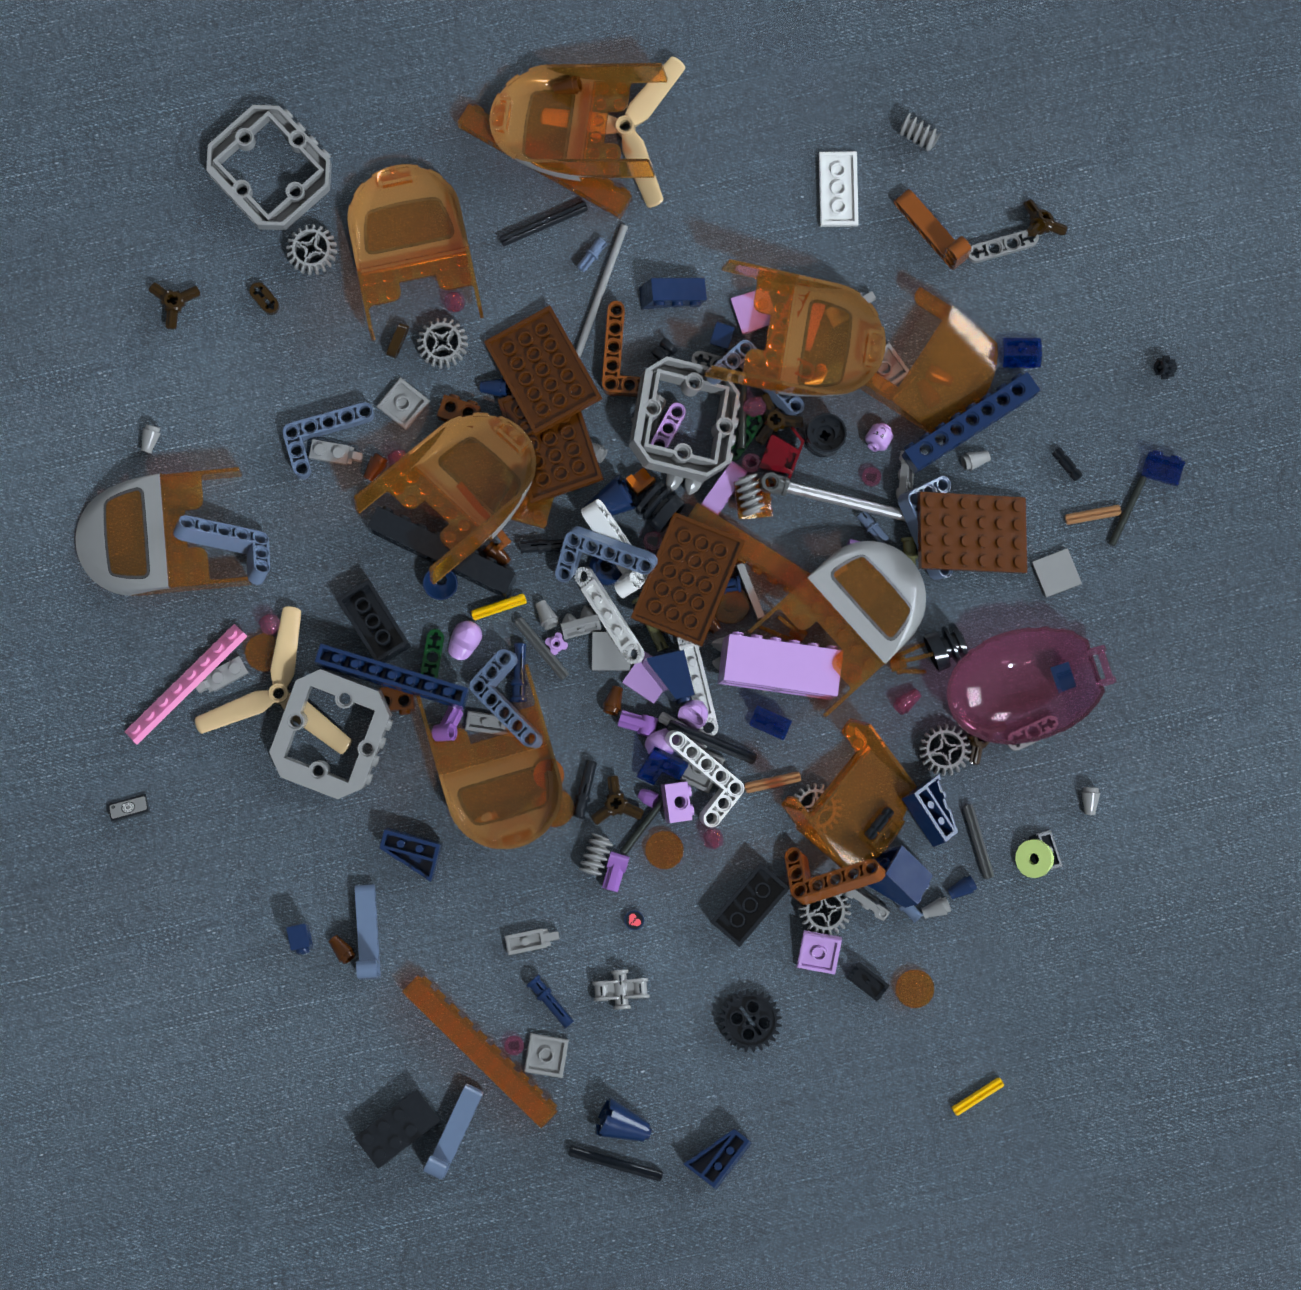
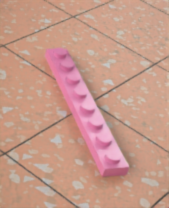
(185, 684)

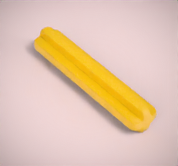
(498, 606)
(977, 1096)

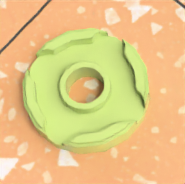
(1024, 862)

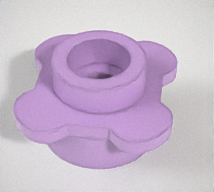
(561, 644)

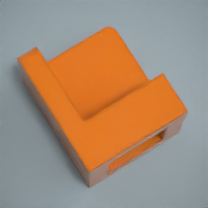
(640, 481)

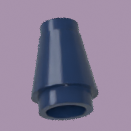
(494, 387)
(963, 887)

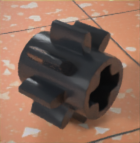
(1165, 367)

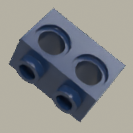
(300, 938)

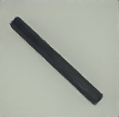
(543, 223)
(713, 742)
(615, 1163)

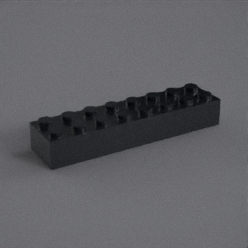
(428, 545)

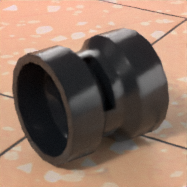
(665, 349)

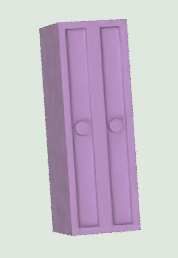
(778, 666)

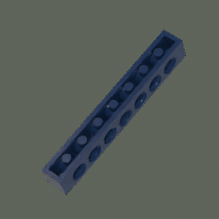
(918, 461)
(392, 676)

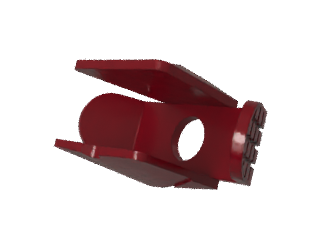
(781, 455)

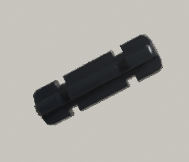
(1067, 464)
(879, 823)

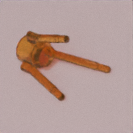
(795, 633)
(898, 663)

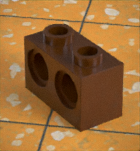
(461, 407)
(395, 696)

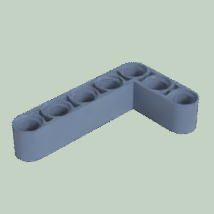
(737, 357)
(320, 430)
(910, 512)
(231, 538)
(602, 542)
(501, 702)
(367, 931)
(454, 1132)

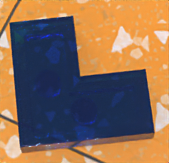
(659, 762)

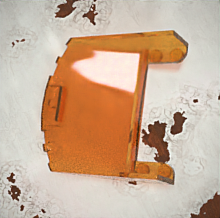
(948, 373)
(855, 800)

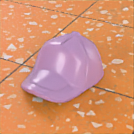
(464, 640)
(694, 714)
(658, 740)

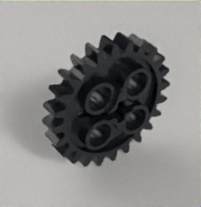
(765, 1010)

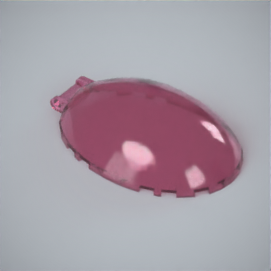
(1008, 690)

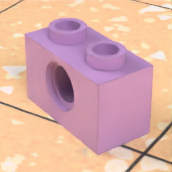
(669, 794)

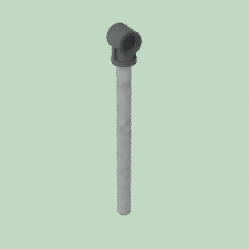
(783, 486)

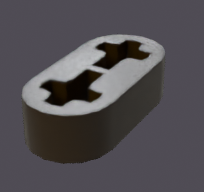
(267, 296)
(397, 340)

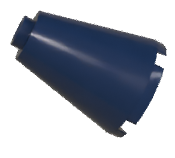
(616, 496)
(621, 1123)

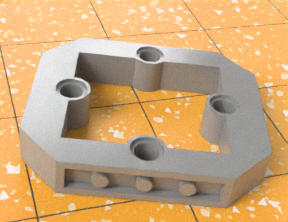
(248, 125)
(665, 459)
(305, 774)

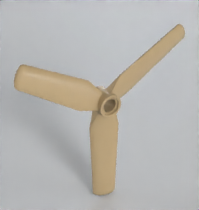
(637, 112)
(282, 672)

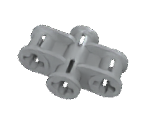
(628, 989)

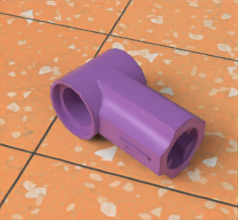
(643, 725)
(448, 727)
(616, 867)

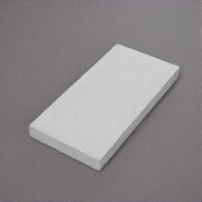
(838, 189)

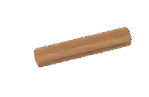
(1093, 514)
(772, 782)

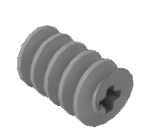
(919, 132)
(749, 495)
(596, 855)

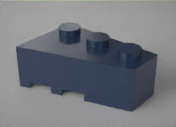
(672, 292)
(931, 811)
(413, 851)
(719, 1159)

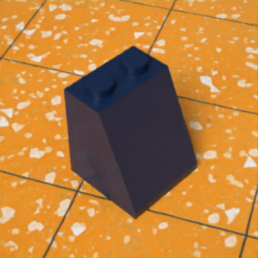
(671, 675)
(904, 877)

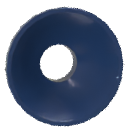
(605, 578)
(441, 591)

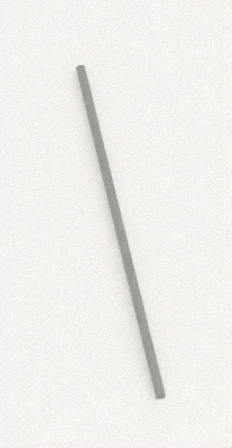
(601, 289)

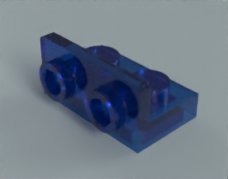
(1022, 352)
(1163, 468)
(770, 723)

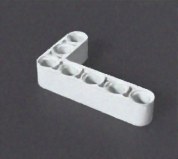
(603, 523)
(710, 773)

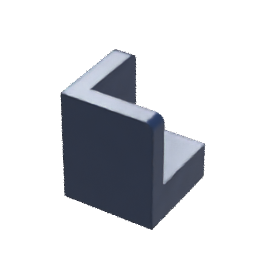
(722, 336)
(1063, 677)

